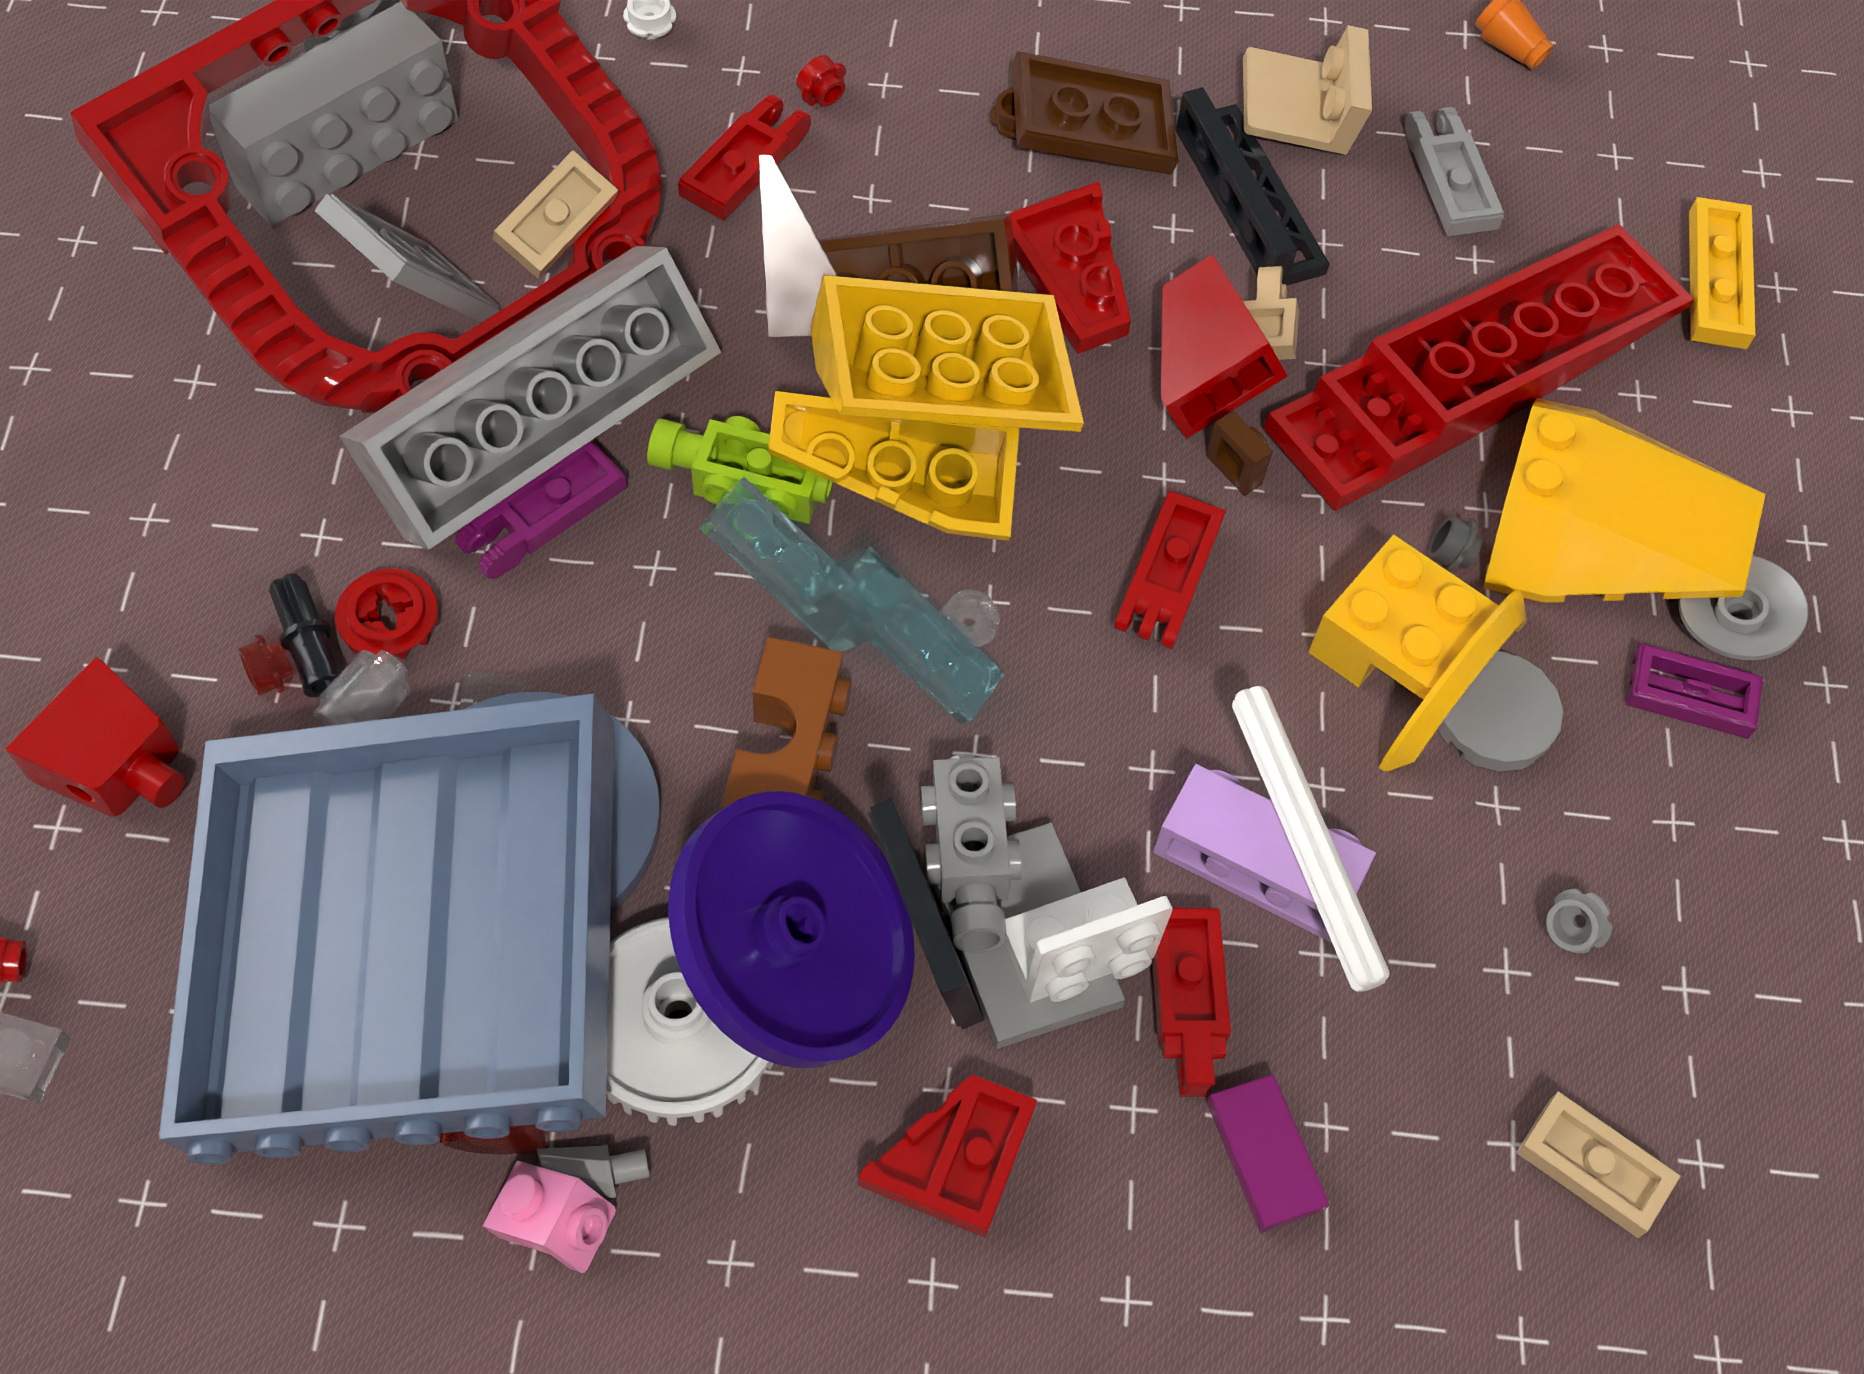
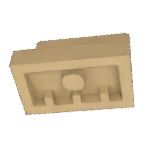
(1309, 99)

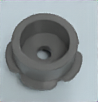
(1455, 543)

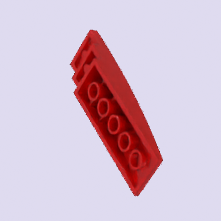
(1473, 364)

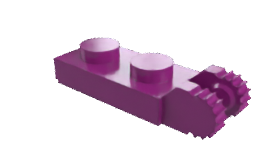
(542, 509)

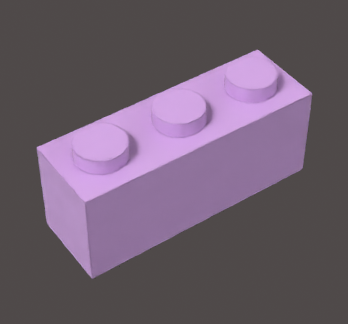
(1242, 847)

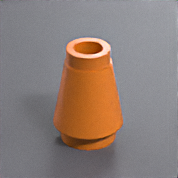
(1514, 32)

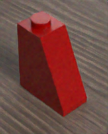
(1210, 349)

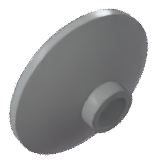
(1772, 609)

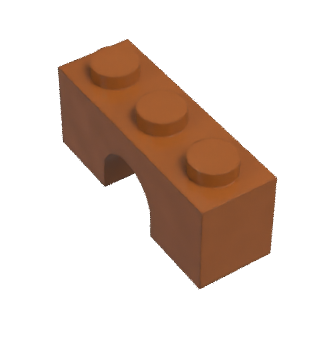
(799, 692)

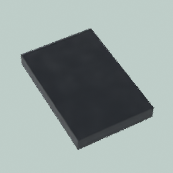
(925, 915)

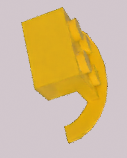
(1418, 630)

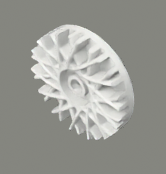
(664, 1062)

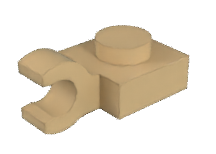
(1274, 313)

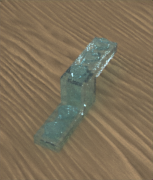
(853, 600)

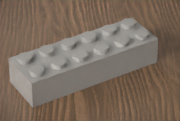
(531, 395)

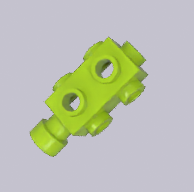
(735, 452)

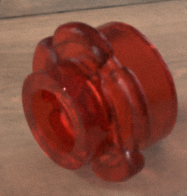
(265, 665)

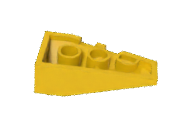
(931, 471)

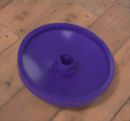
(791, 930)

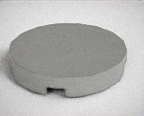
(1505, 715)

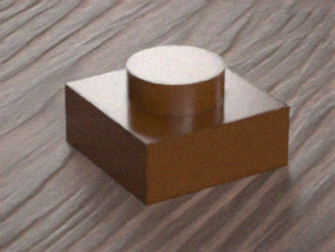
(1239, 452)

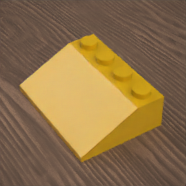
(943, 354)

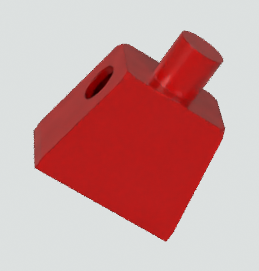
(100, 746)

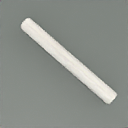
(1310, 840)

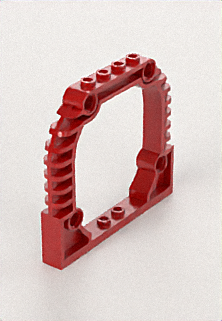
(152, 145)

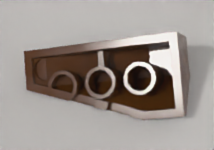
(946, 253)

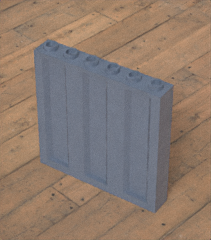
(396, 933)

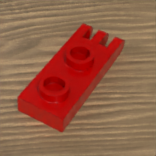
(1171, 567)

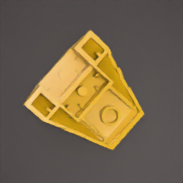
(1618, 515)

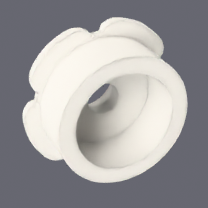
(649, 18)

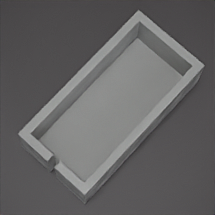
(334, 113)

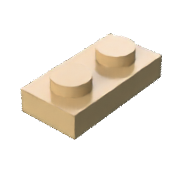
(555, 214)
(1598, 1164)

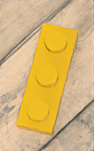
(1721, 273)

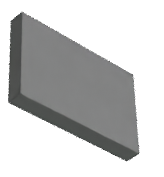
(406, 259)
(992, 974)

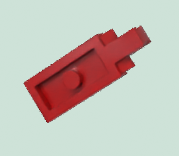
(1192, 996)

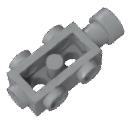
(972, 811)

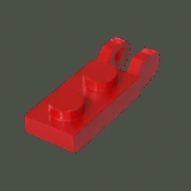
(731, 165)

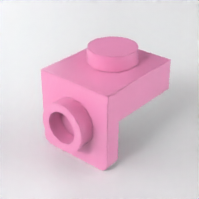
(551, 1215)

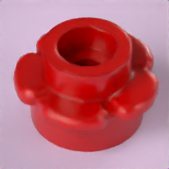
(821, 81)

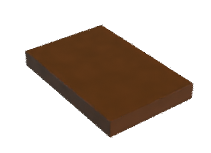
(1093, 113)

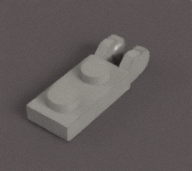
(1454, 173)

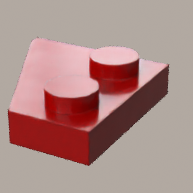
(957, 1156)

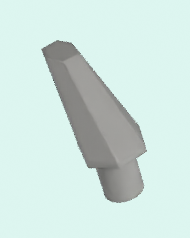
(595, 1166)

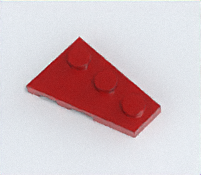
(1070, 256)

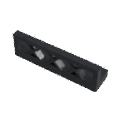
(1238, 193)

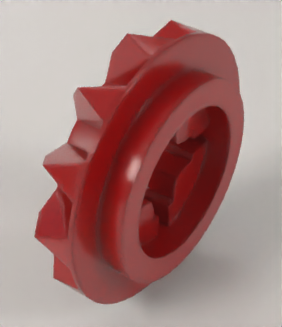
(408, 597)

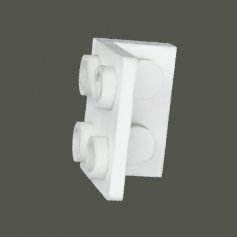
(1084, 939)

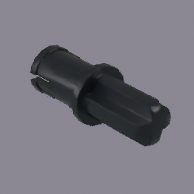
(304, 634)

